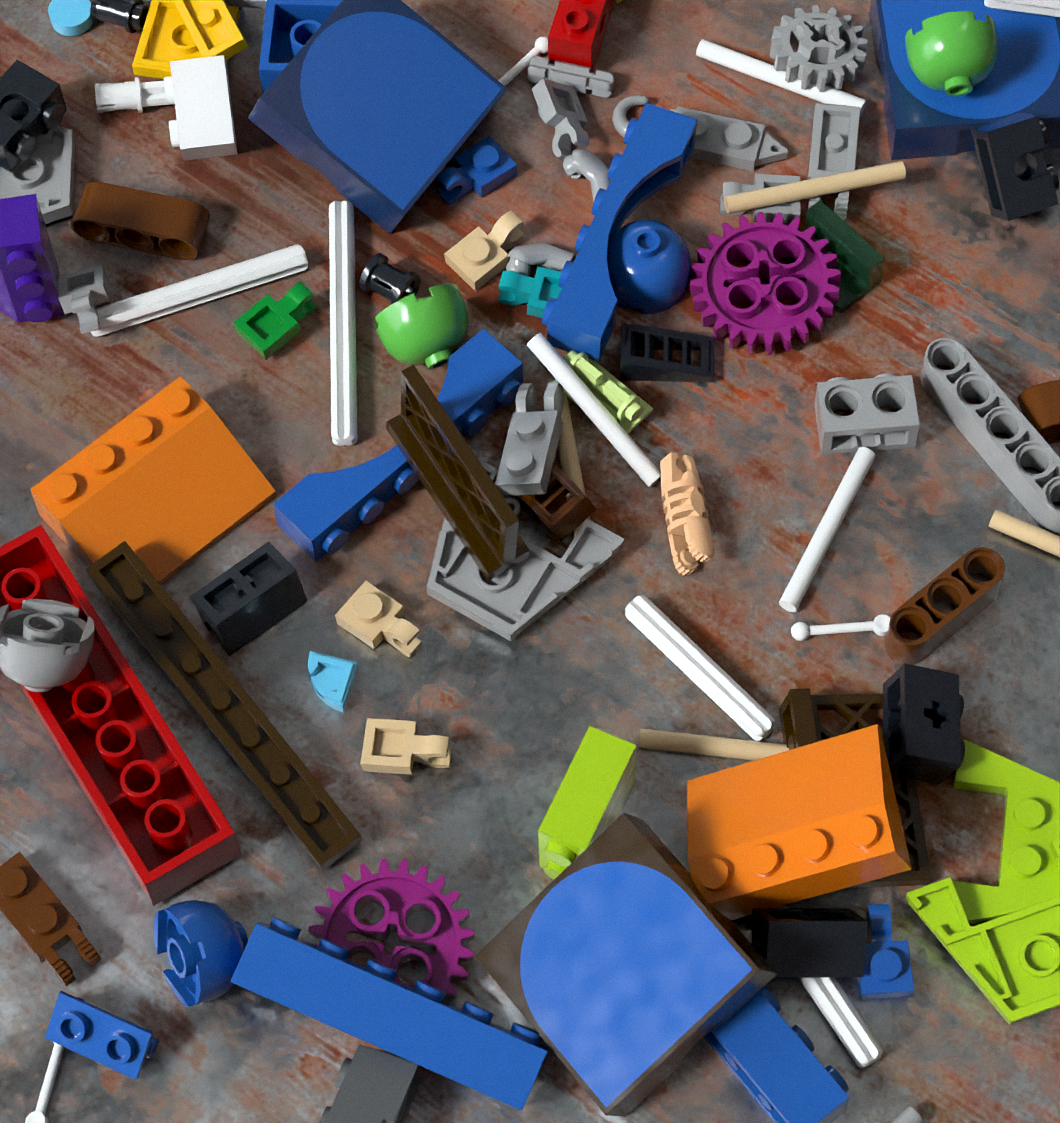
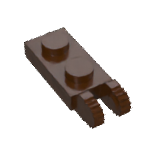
(41, 917)

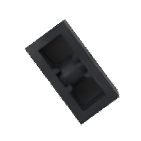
(922, 723)

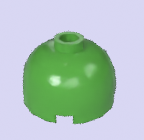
(953, 51)
(424, 327)

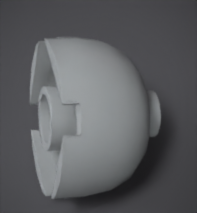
(44, 643)

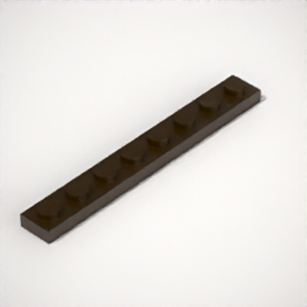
(224, 706)

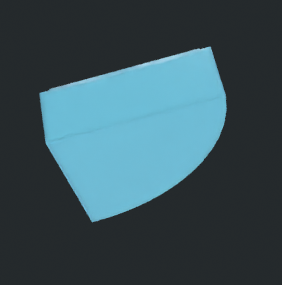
(332, 679)

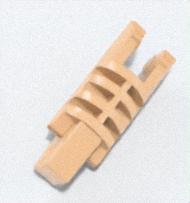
(685, 513)

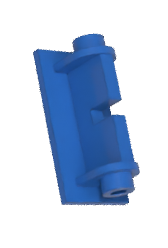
(100, 1035)

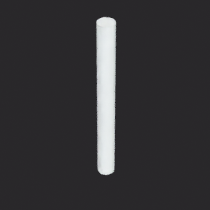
(767, 73)
(594, 410)
(827, 529)

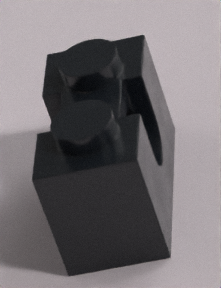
(32, 100)
(998, 148)

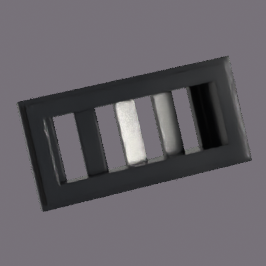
(650, 369)

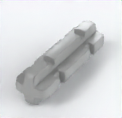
(572, 75)

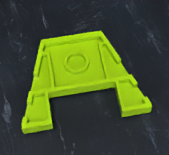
(1029, 824)
(1008, 957)

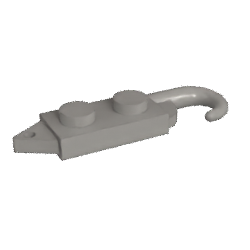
(717, 137)

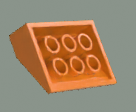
(157, 479)
(795, 824)

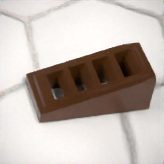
(567, 516)

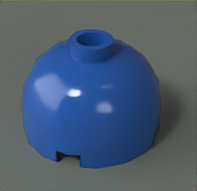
(648, 266)
(201, 948)

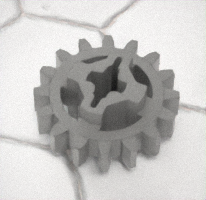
(818, 48)

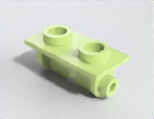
(614, 395)

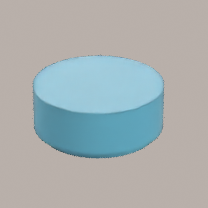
(70, 16)

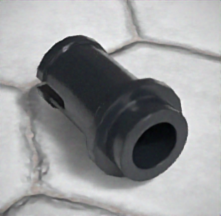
(121, 12)

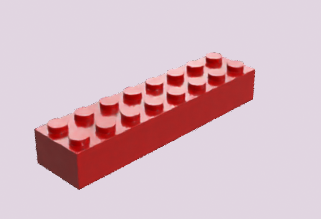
(120, 741)

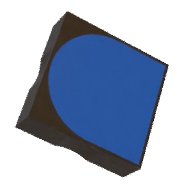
(624, 965)

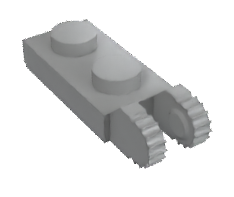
(833, 147)
(531, 442)

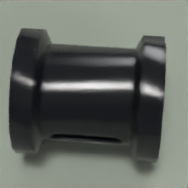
(388, 280)

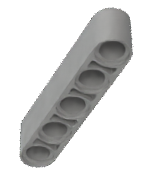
(993, 416)

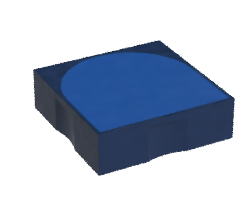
(377, 105)
(937, 125)

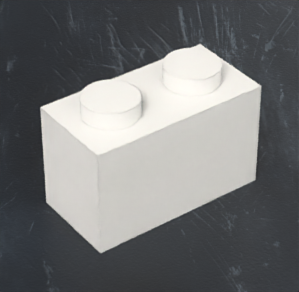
(202, 108)

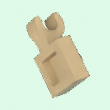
(483, 256)
(376, 617)
(395, 745)

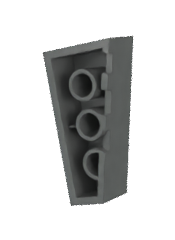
(373, 1089)

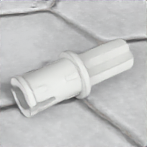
(129, 95)

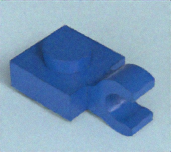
(477, 168)
(886, 961)

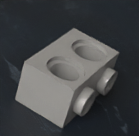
(868, 423)

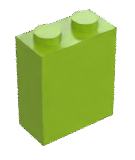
(587, 799)

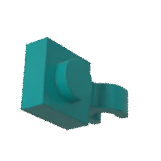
(535, 291)

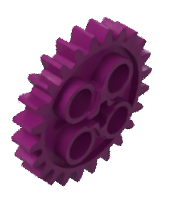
(767, 318)
(400, 897)

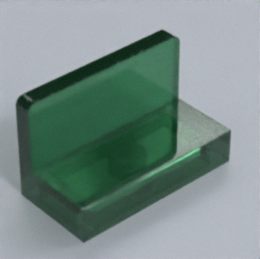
(857, 260)

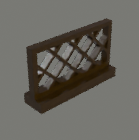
(456, 479)
(802, 727)

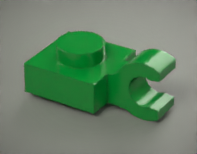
(272, 323)

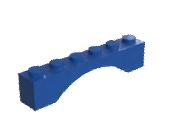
(652, 160)
(333, 504)

